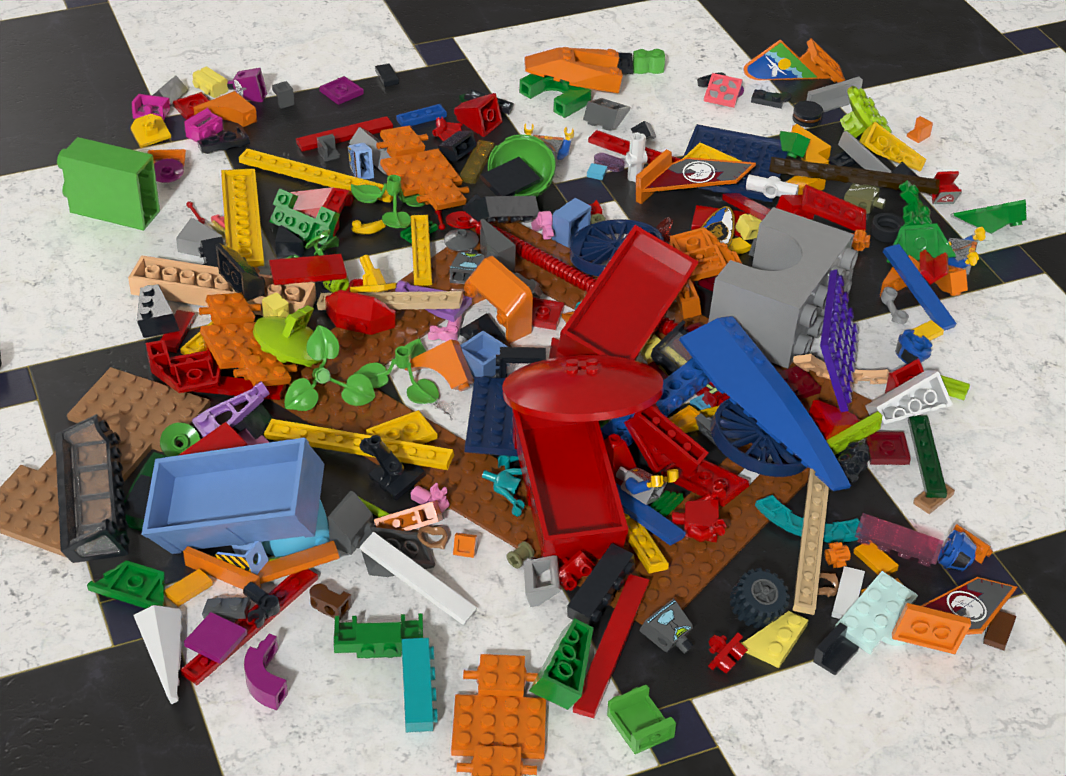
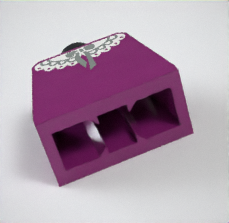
(249, 84)

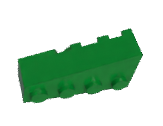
(565, 667)

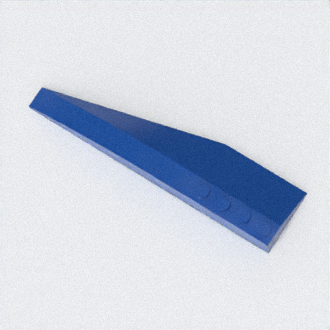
(751, 381)

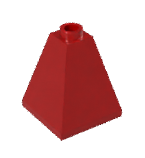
(480, 114)
(830, 419)
(618, 455)

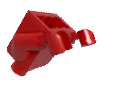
(701, 516)

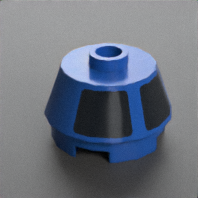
(913, 347)
(957, 552)

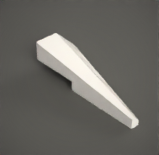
(161, 634)

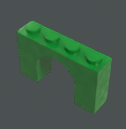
(569, 102)

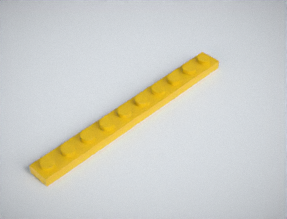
(306, 172)
(350, 443)

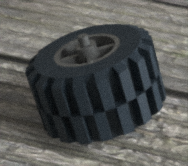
(759, 598)

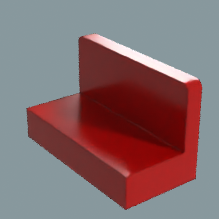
(933, 268)

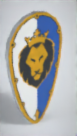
(721, 225)

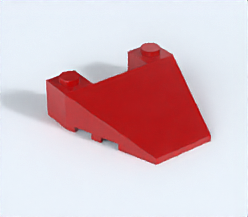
(185, 371)

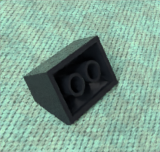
(239, 273)

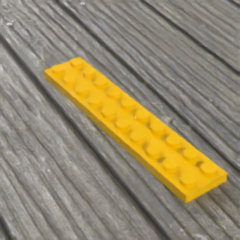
(242, 214)

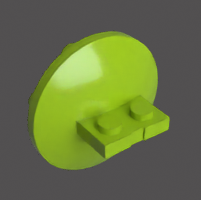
(862, 113)
(286, 336)

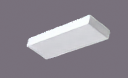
(848, 591)

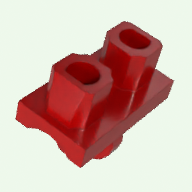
(574, 569)
(719, 645)

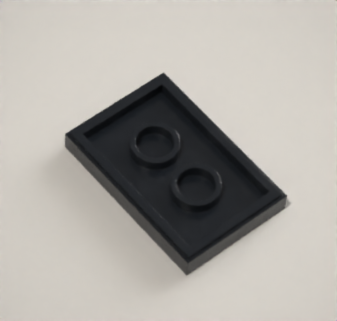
(510, 178)

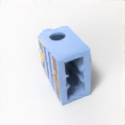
(361, 156)

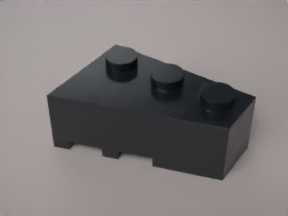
(154, 313)

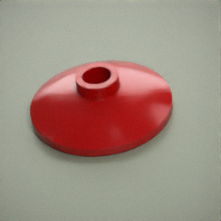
(461, 220)

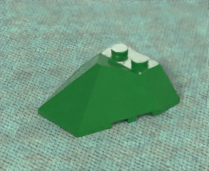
(994, 217)

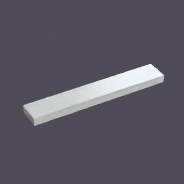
(418, 578)

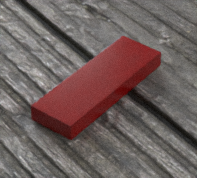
(174, 339)

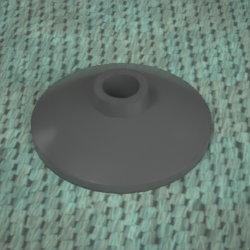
(461, 240)

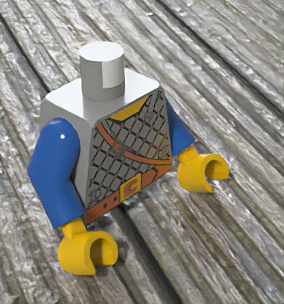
(558, 145)
(966, 250)
(644, 485)

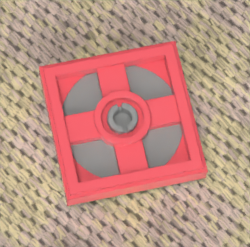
(723, 90)

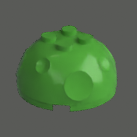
(533, 153)

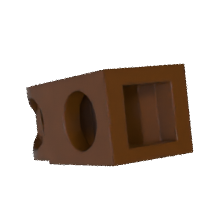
(329, 602)

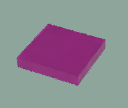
(341, 90)
(215, 637)

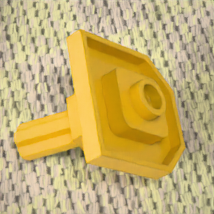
(149, 130)
(372, 279)

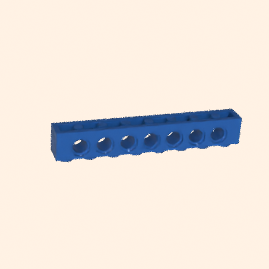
(676, 390)

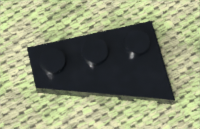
(228, 140)
(485, 324)

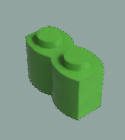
(648, 61)

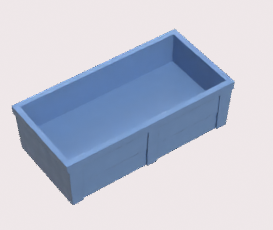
(234, 496)

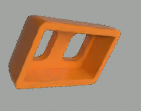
(177, 154)

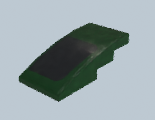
(138, 494)

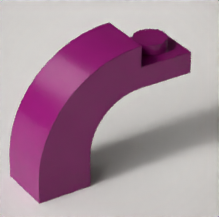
(262, 685)

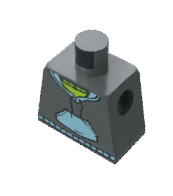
(464, 265)
(669, 628)

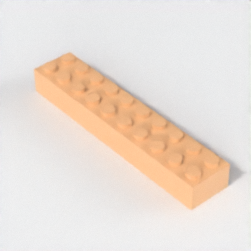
(193, 282)

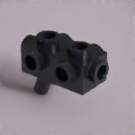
(854, 460)

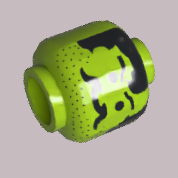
(335, 285)

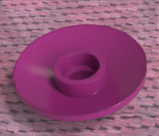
(168, 170)

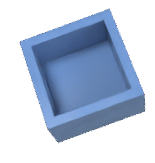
(570, 220)
(481, 354)

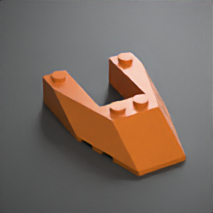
(579, 67)
(712, 258)

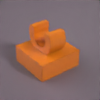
(464, 545)

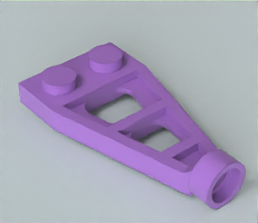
(448, 314)
(206, 421)

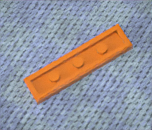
(298, 561)
(219, 569)

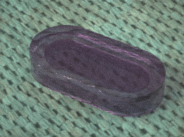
(613, 163)

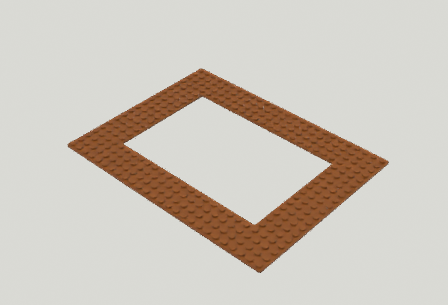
(690, 562)

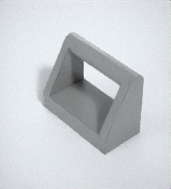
(534, 568)

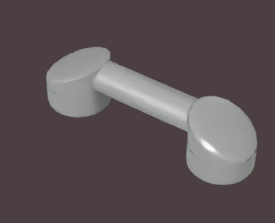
(888, 297)

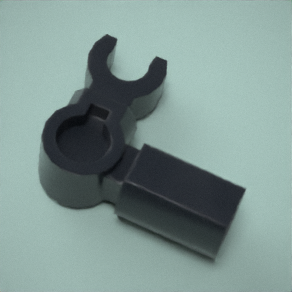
(267, 604)

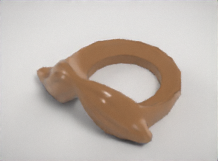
(433, 531)
(828, 590)

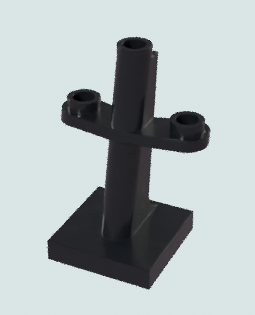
(391, 473)

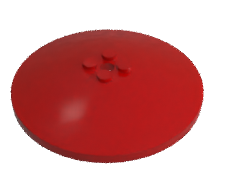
(583, 388)

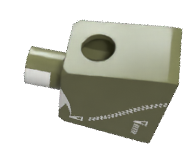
(865, 197)

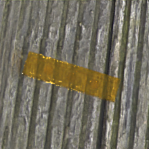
(476, 161)

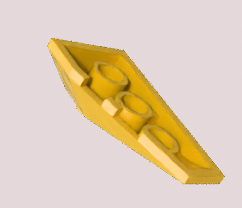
(887, 145)

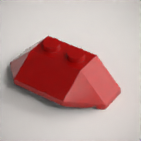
(359, 312)

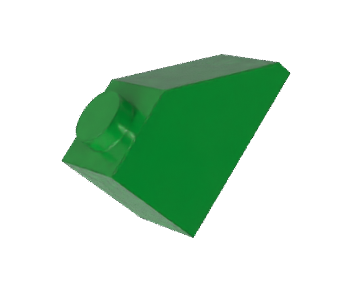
(794, 144)

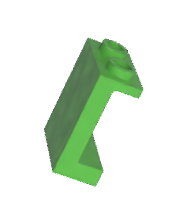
(639, 720)

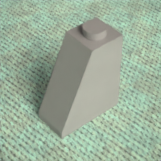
(192, 235)

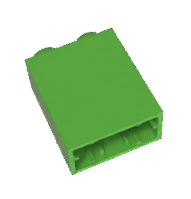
(109, 183)

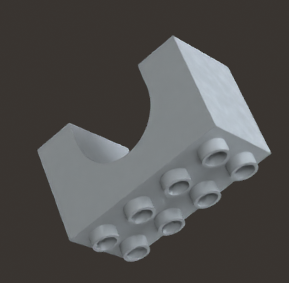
(786, 288)

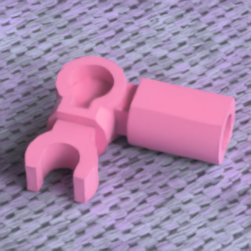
(544, 223)
(445, 333)
(424, 496)

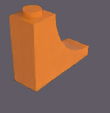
(230, 108)
(447, 361)

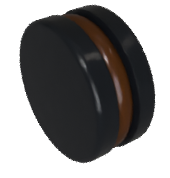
(807, 114)

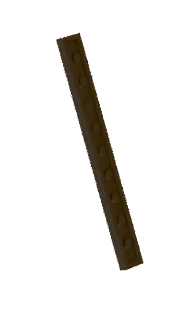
(851, 175)

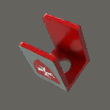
(947, 194)

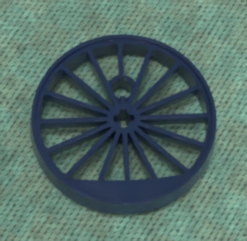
(594, 243)
(762, 443)

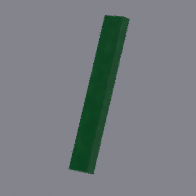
(927, 457)

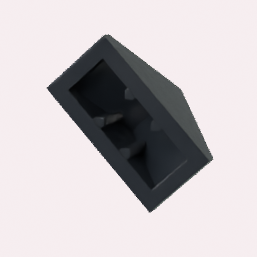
(288, 243)

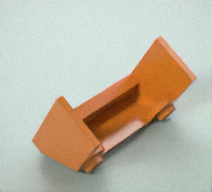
(506, 293)

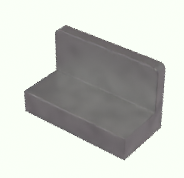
(172, 89)

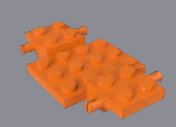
(420, 170)
(234, 344)
(499, 722)

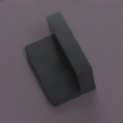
(254, 422)
(835, 650)

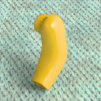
(369, 228)

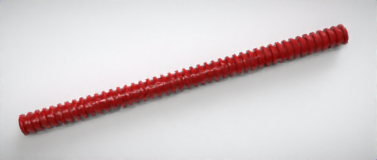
(562, 270)

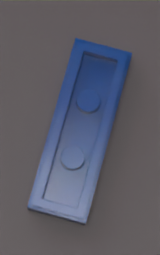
(421, 115)

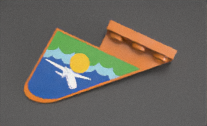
(782, 63)

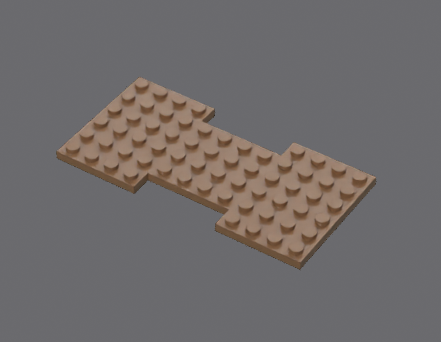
(134, 410)

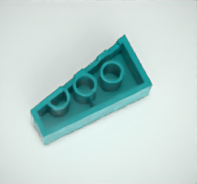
(417, 685)

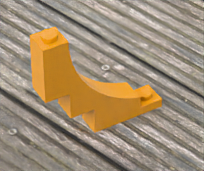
(816, 152)

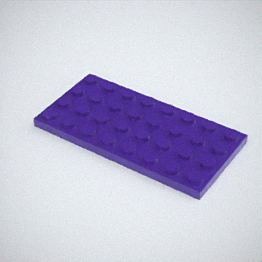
(839, 340)

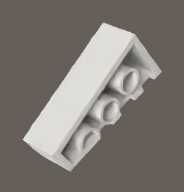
(912, 398)

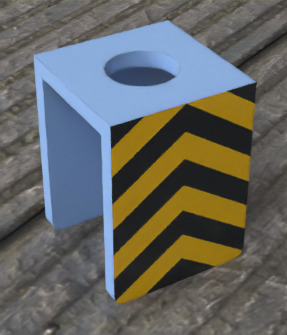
(245, 555)

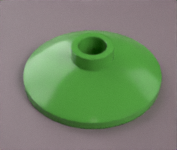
(177, 432)

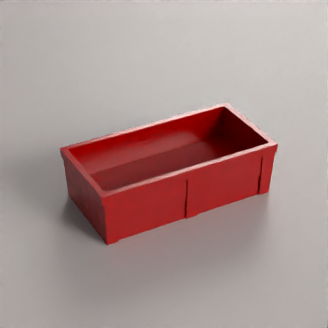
(628, 298)
(569, 486)

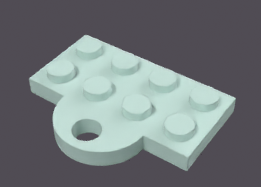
(876, 613)

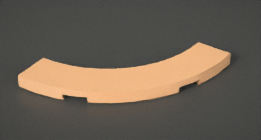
(810, 362)

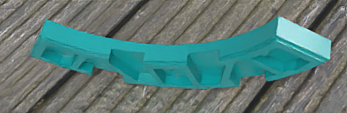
(782, 517)

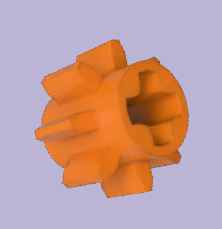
(860, 240)
(837, 554)

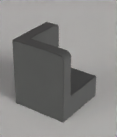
(284, 93)
(327, 148)

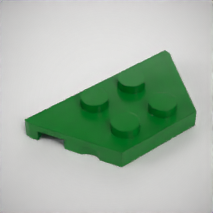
(920, 237)
(132, 585)

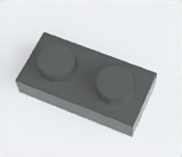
(227, 607)

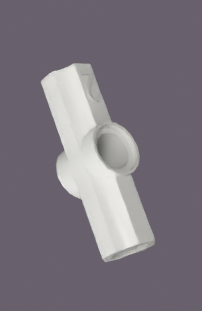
(636, 156)
(771, 186)

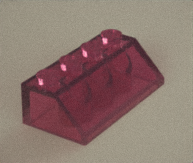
(898, 538)

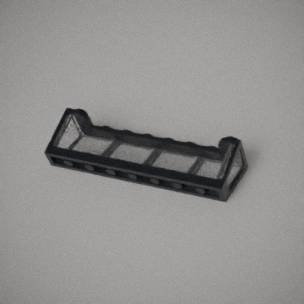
(91, 492)

